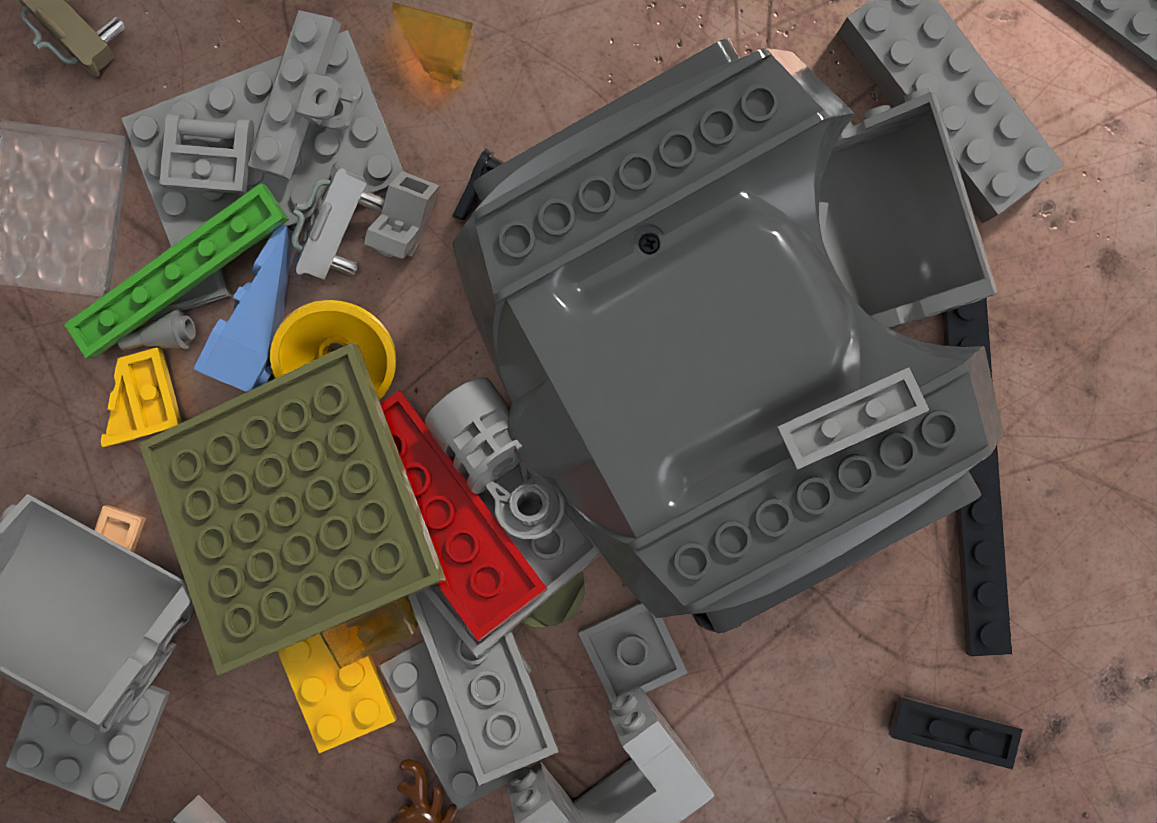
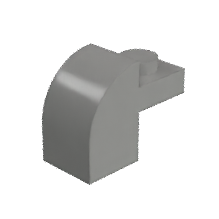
(403, 216)

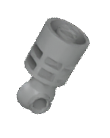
(474, 431)

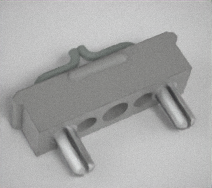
(329, 222)

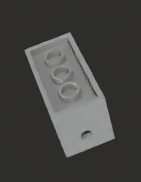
(653, 787)

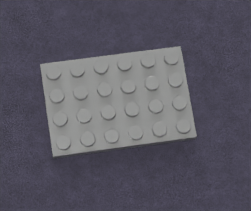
(361, 148)

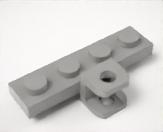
(301, 96)

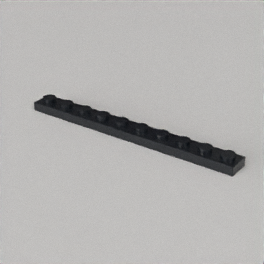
(981, 520)

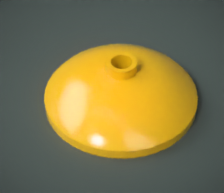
(315, 326)

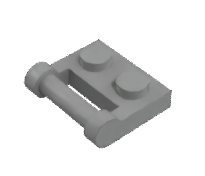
(201, 166)

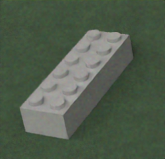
(920, 47)

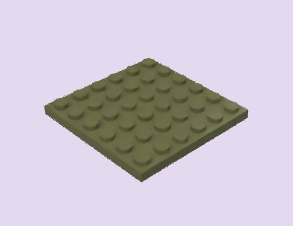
(290, 510)

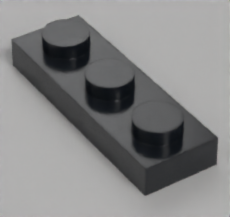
(955, 732)

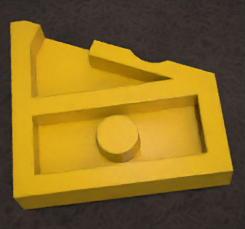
(141, 400)

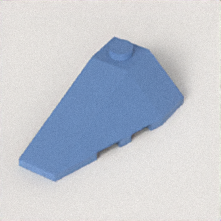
(241, 346)

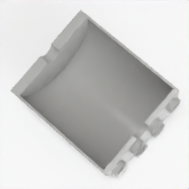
(903, 216)
(82, 614)

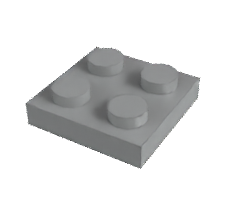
(632, 651)

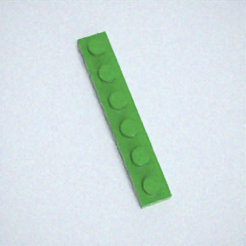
(176, 271)

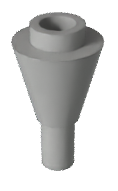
(169, 331)

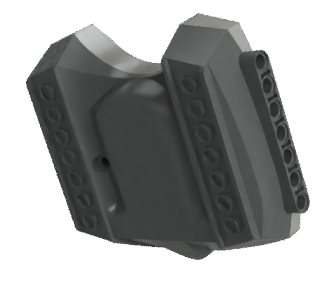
(673, 305)

